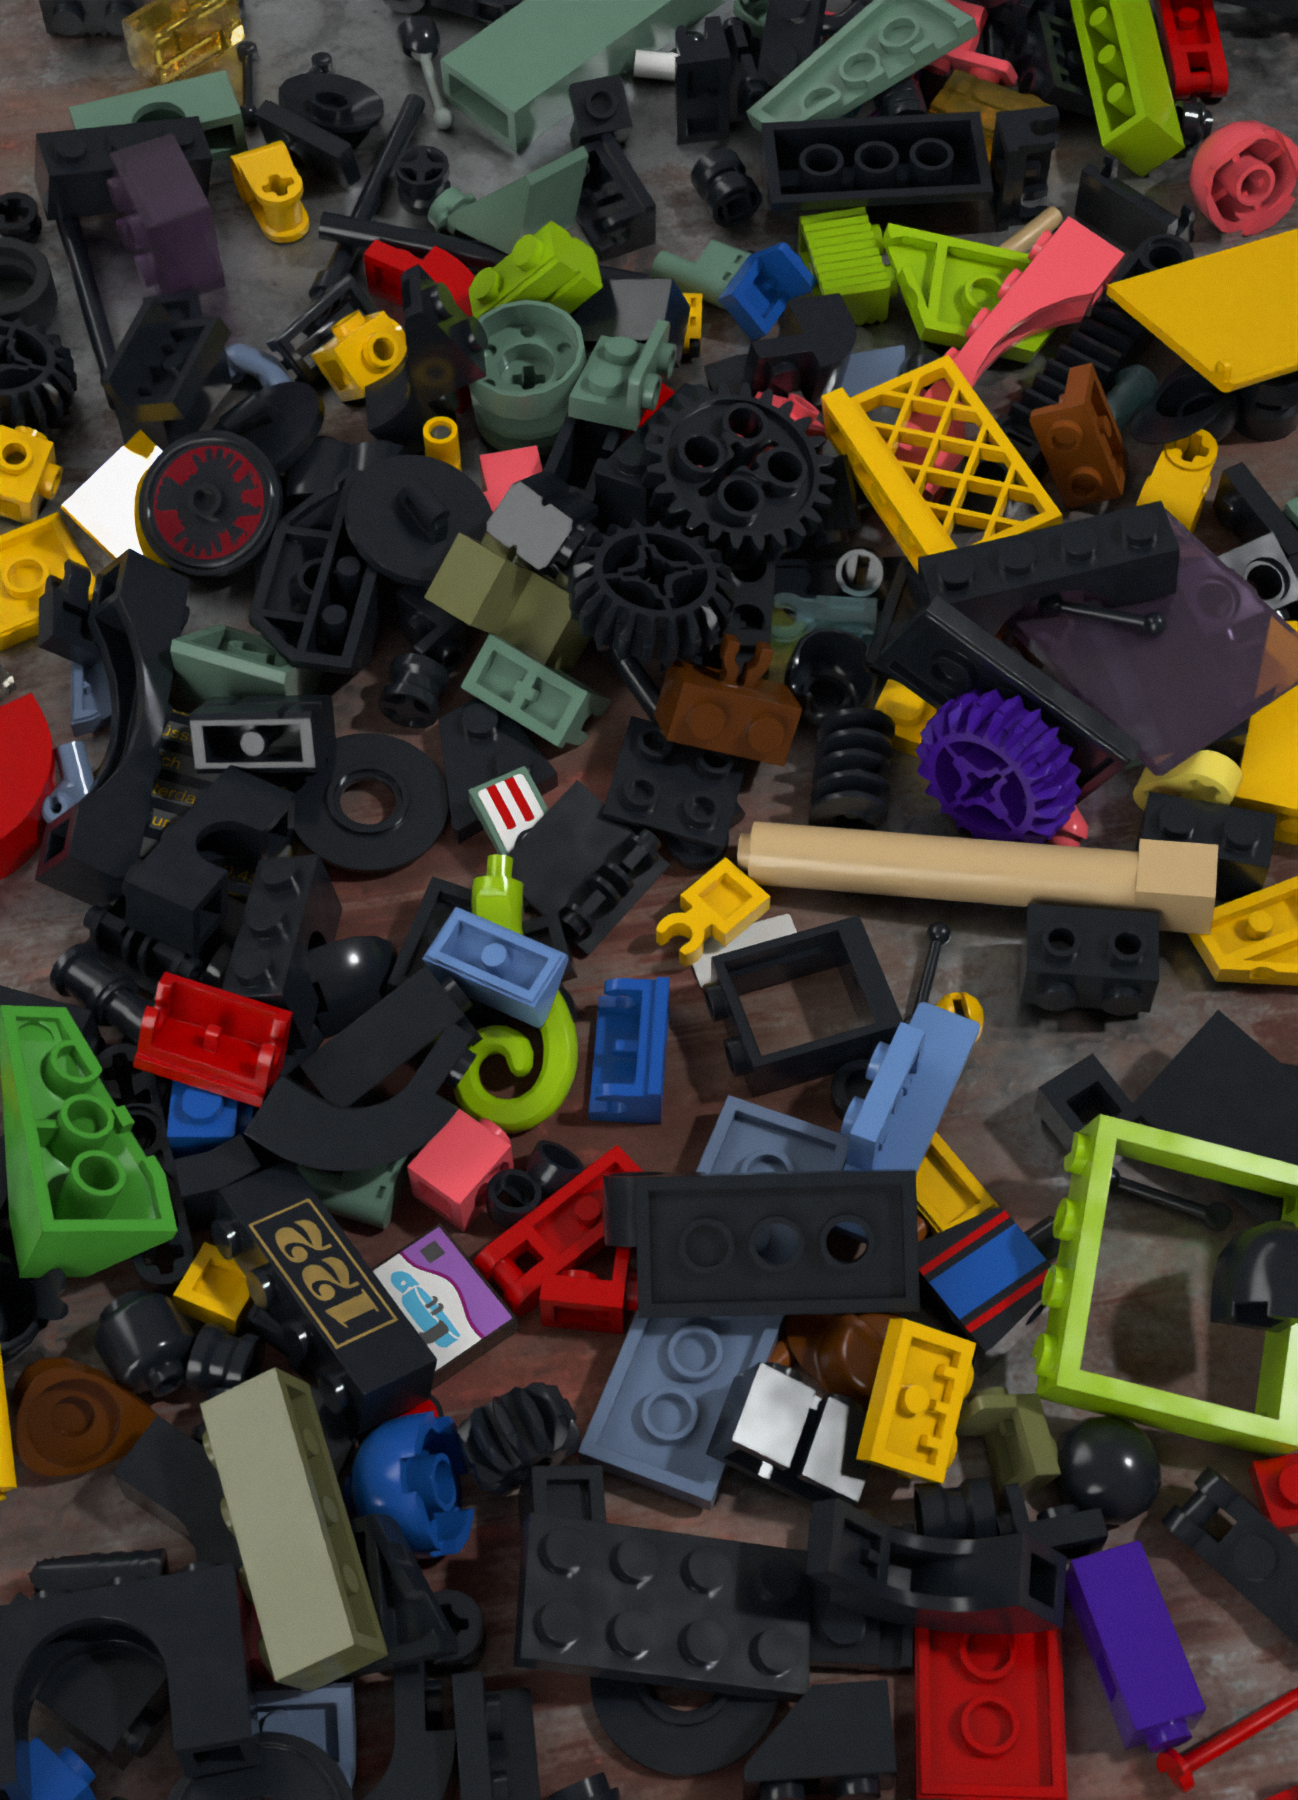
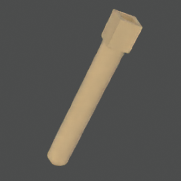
(1158, 878)

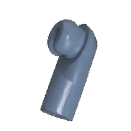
(259, 364)
(75, 781)

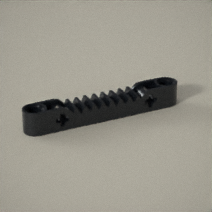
(1106, 339)

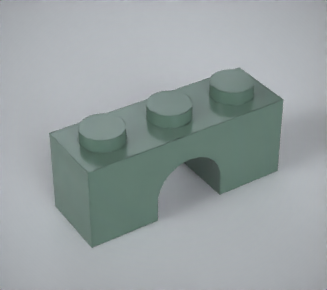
(201, 96)

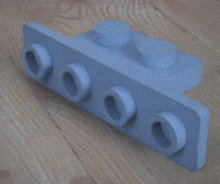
(907, 1095)

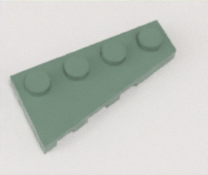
(865, 59)

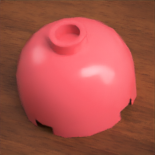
(1244, 177)

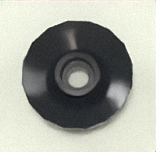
(332, 102)

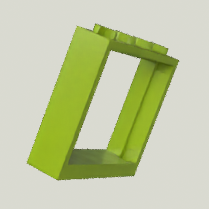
(1071, 1282)

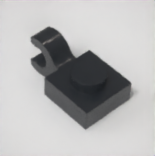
(65, 615)

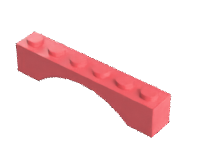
(1054, 290)

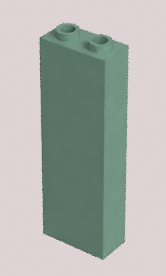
(521, 65)

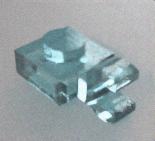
(847, 613)

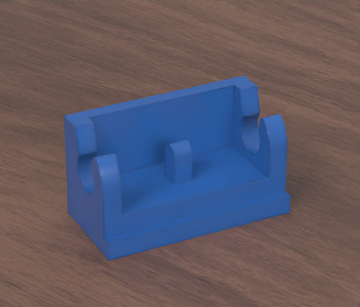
(630, 1051)

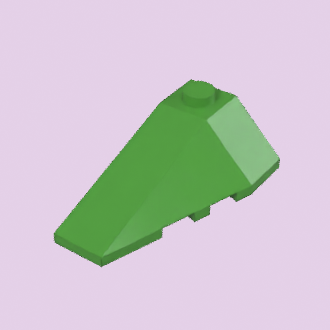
(73, 1167)

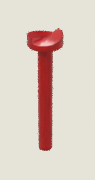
(1181, 1767)

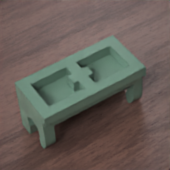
(533, 692)

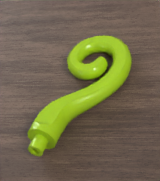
(500, 900)

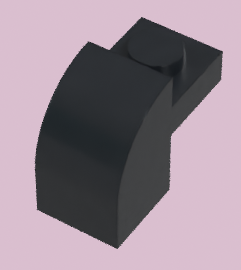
(808, 352)

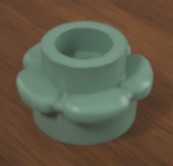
(445, 205)

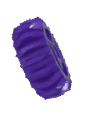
(998, 768)

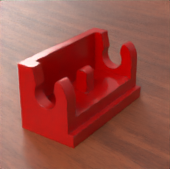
(213, 1039)

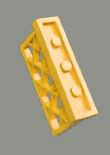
(889, 481)

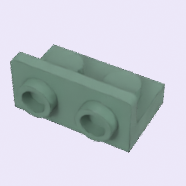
(623, 379)

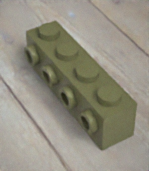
(291, 1531)

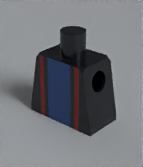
(987, 1281)

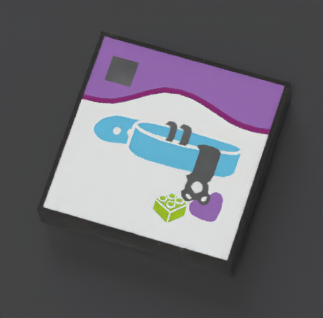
(446, 1301)

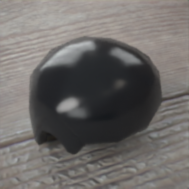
(829, 673)
(1109, 1468)

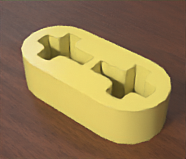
(1202, 777)

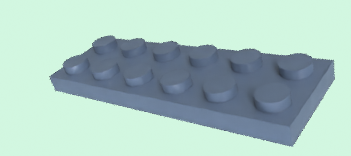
(679, 1369)

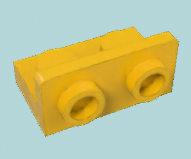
(917, 1401)

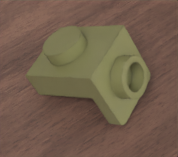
(1014, 1437)

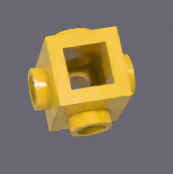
(360, 353)
(26, 473)

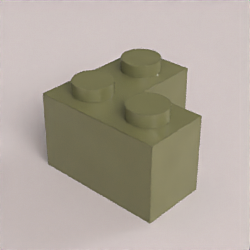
(509, 598)

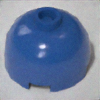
(413, 1474)

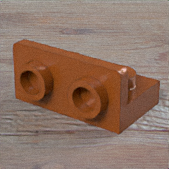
(1082, 441)

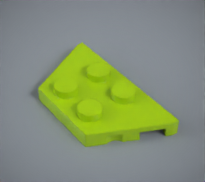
(950, 282)

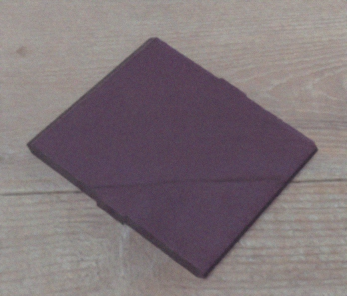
(1178, 689)

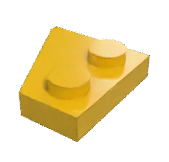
(1254, 937)

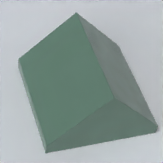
(526, 204)
(235, 663)

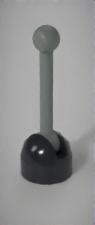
(420, 44)

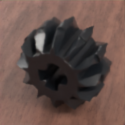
(517, 1432)

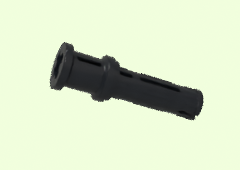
(98, 988)

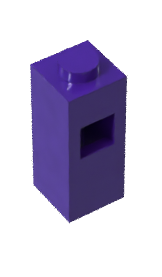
(1134, 1647)

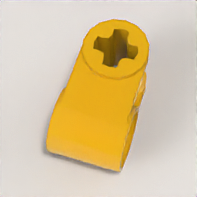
(272, 191)
(1182, 477)

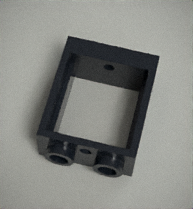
(790, 957)

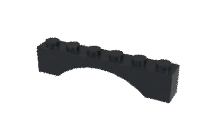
(133, 620)

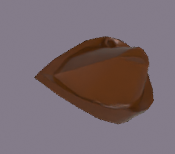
(73, 1417)

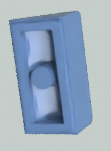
(497, 966)

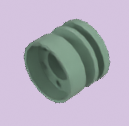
(530, 373)

